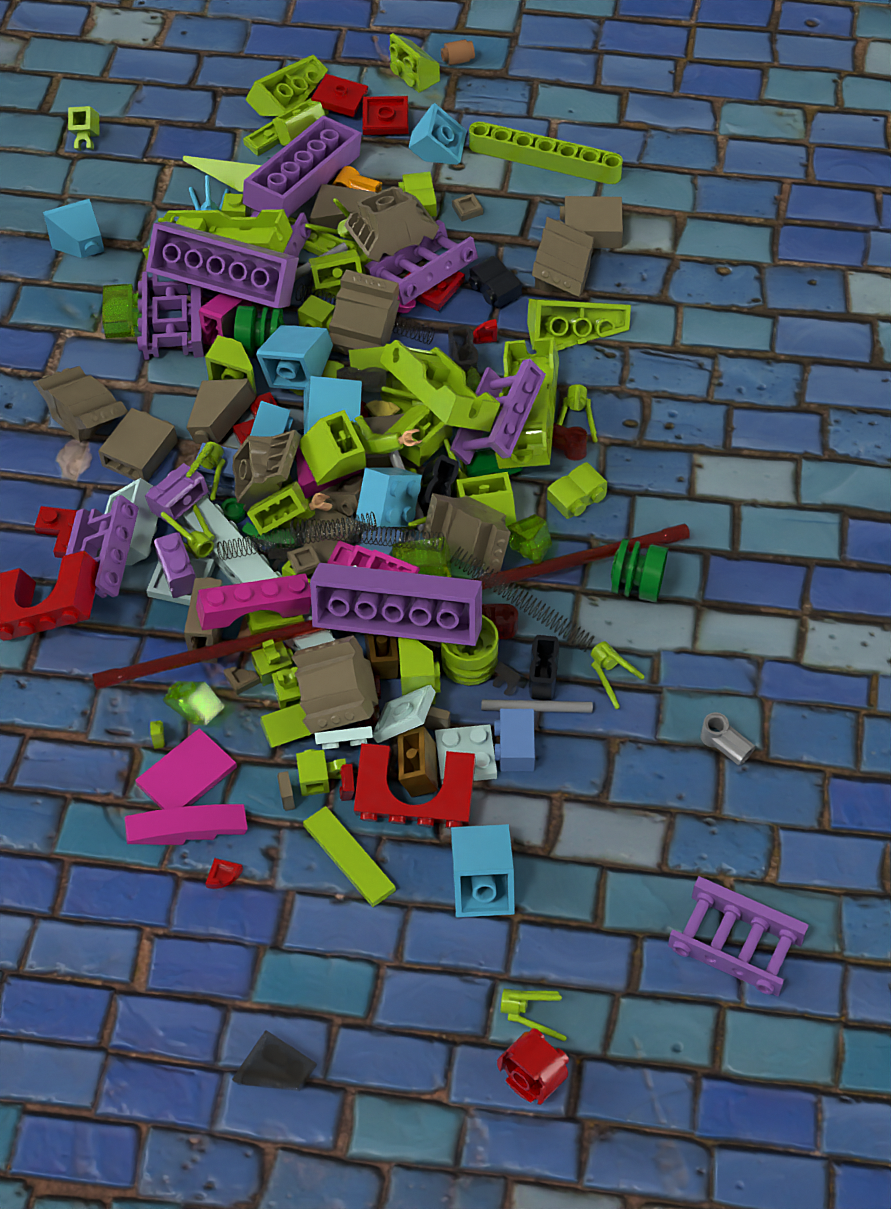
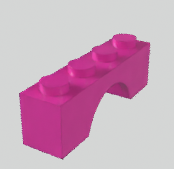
(224, 604)

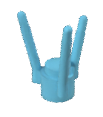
(208, 205)

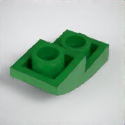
(486, 463)
(250, 529)

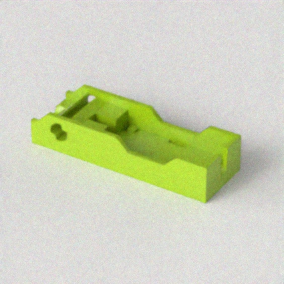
(267, 230)
(440, 386)
(535, 439)

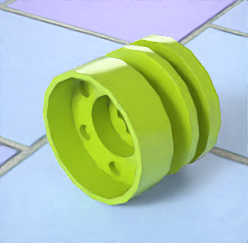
(469, 663)

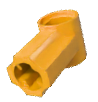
(350, 178)

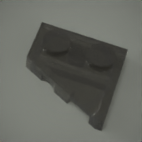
(274, 1065)

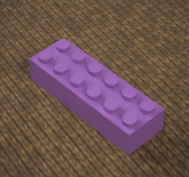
(302, 167)
(222, 264)
(396, 604)

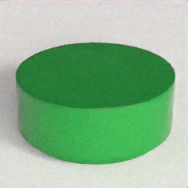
(233, 510)

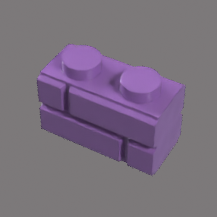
(176, 493)
(175, 564)

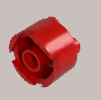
(534, 1066)

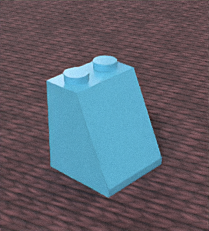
(294, 356)
(330, 395)
(482, 870)

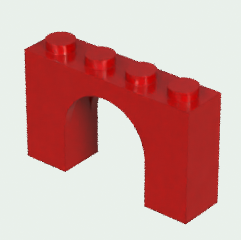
(66, 604)
(448, 807)

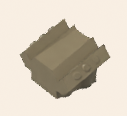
(389, 223)
(562, 258)
(363, 312)
(79, 402)
(263, 465)
(472, 527)
(335, 684)

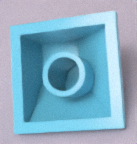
(438, 137)
(74, 229)

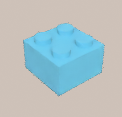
(389, 495)

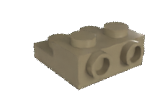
(345, 494)

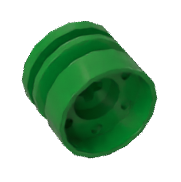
(255, 331)
(639, 570)

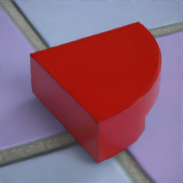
(485, 332)
(347, 789)
(223, 873)

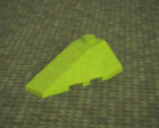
(286, 87)
(225, 171)
(575, 321)

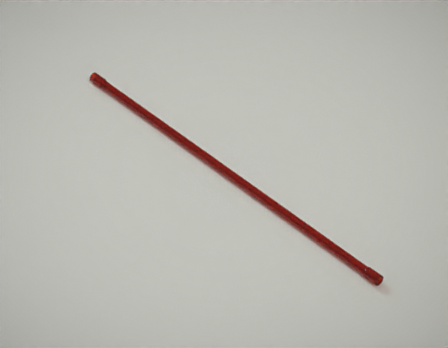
(118, 675)

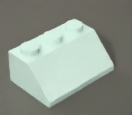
(145, 522)

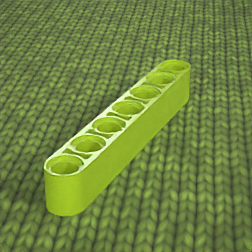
(545, 152)

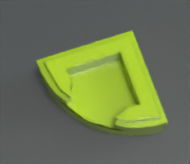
(157, 734)

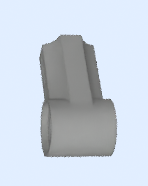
(727, 740)

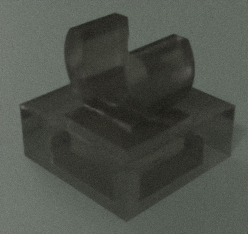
(279, 556)
(511, 676)

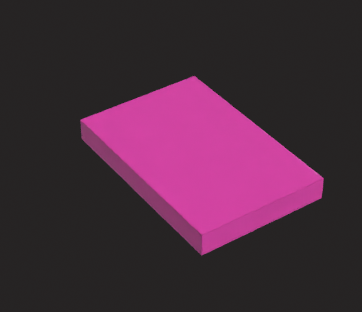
(186, 772)

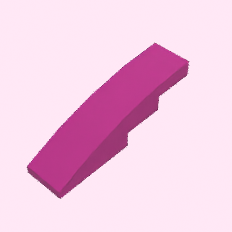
(356, 555)
(182, 823)

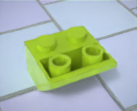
(412, 63)
(431, 432)
(332, 448)
(492, 491)

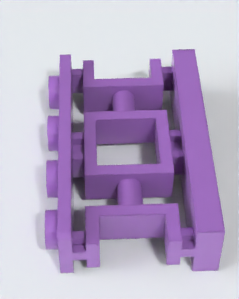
(150, 315)
(112, 533)

